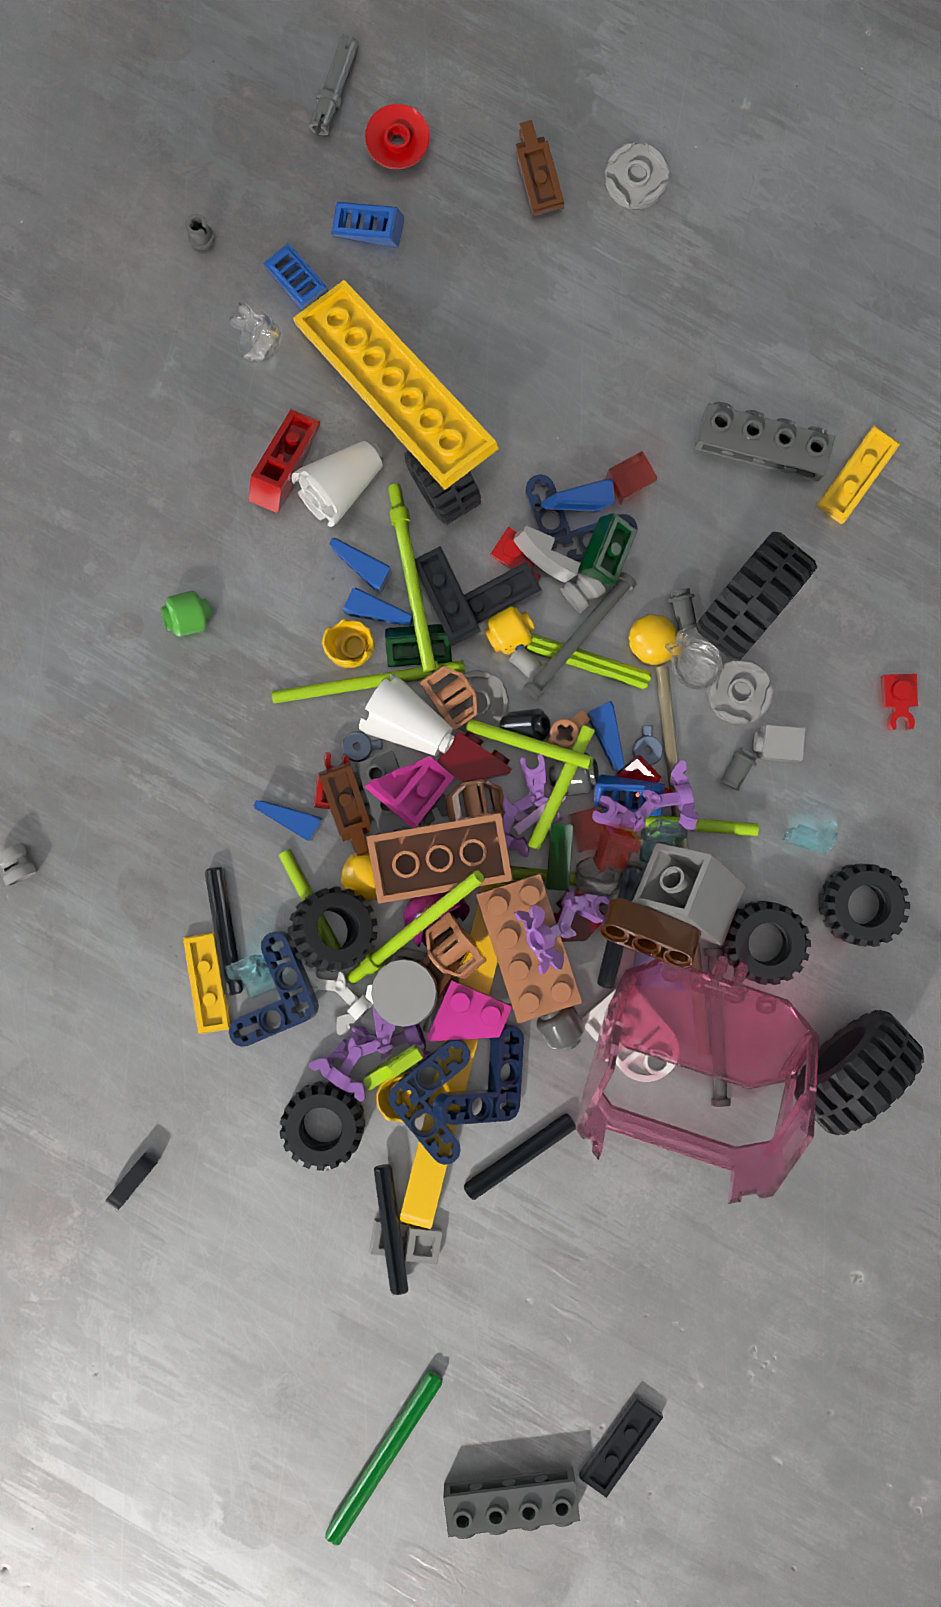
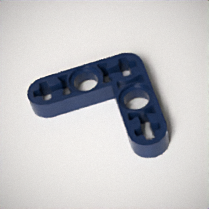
(562, 533)
(287, 1005)
(421, 1091)
(493, 1096)

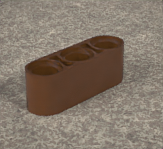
(650, 932)

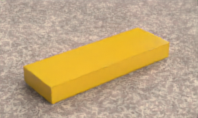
(858, 475)
(206, 984)

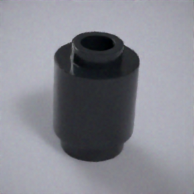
(529, 722)

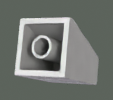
(691, 889)

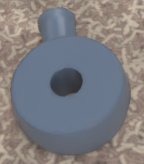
(366, 743)
(653, 743)

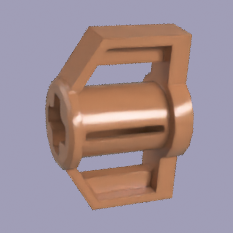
(438, 697)
(565, 731)
(474, 800)
(453, 947)

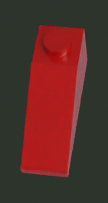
(286, 453)

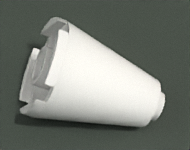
(338, 480)
(405, 719)

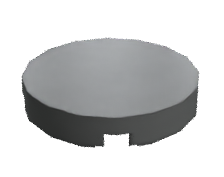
(636, 175)
(741, 692)
(491, 699)
(404, 992)

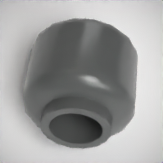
(582, 781)
(561, 1028)

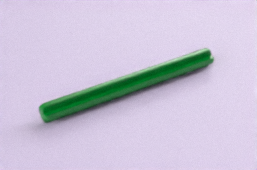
(383, 1458)

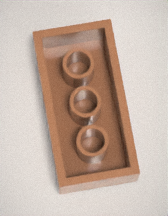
(438, 857)
(528, 991)

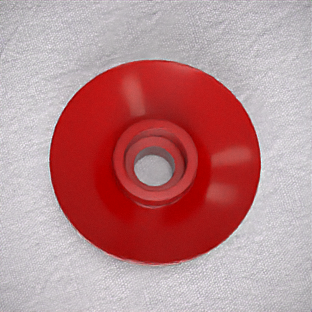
(392, 123)

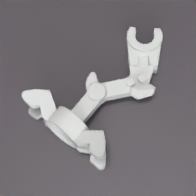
(357, 1005)

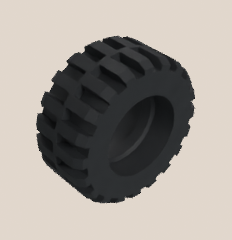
(756, 596)
(862, 1071)

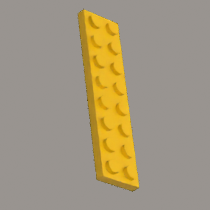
(396, 384)

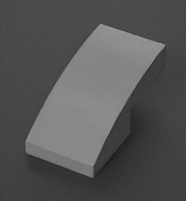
(538, 548)
(418, 1242)

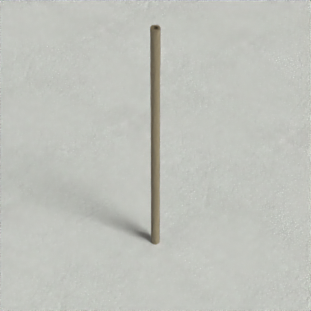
(671, 754)

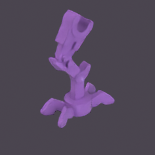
(535, 781)
(682, 797)
(542, 938)
(411, 1034)
(341, 1077)

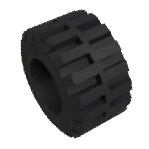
(447, 503)
(890, 911)
(357, 921)
(793, 944)
(313, 1151)

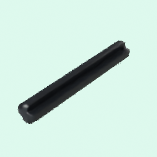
(222, 927)
(613, 951)
(519, 1156)
(391, 1229)

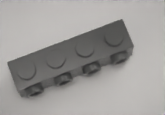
(764, 441)
(375, 768)
(511, 1503)

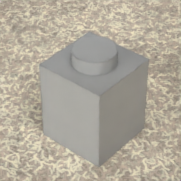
(780, 743)

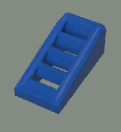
(390, 237)
(311, 277)
(587, 497)
(368, 568)
(370, 607)
(606, 730)
(617, 784)
(299, 822)

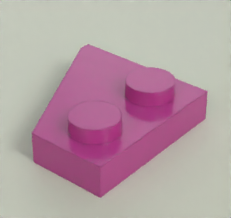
(412, 789)
(468, 1015)

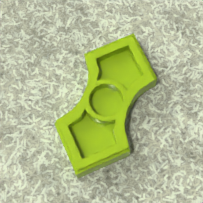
(393, 1066)

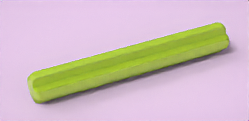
(592, 662)

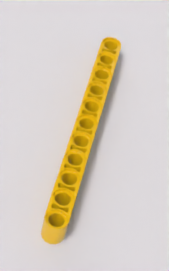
(426, 1173)

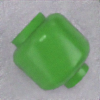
(185, 613)

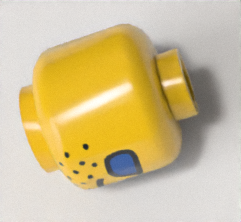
(509, 630)

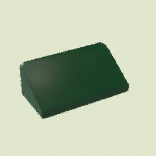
(608, 549)
(403, 645)
(559, 857)

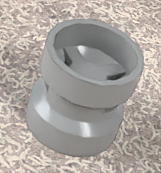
(581, 591)
(11, 857)

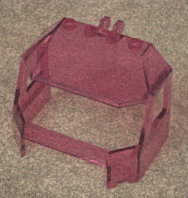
(718, 1032)

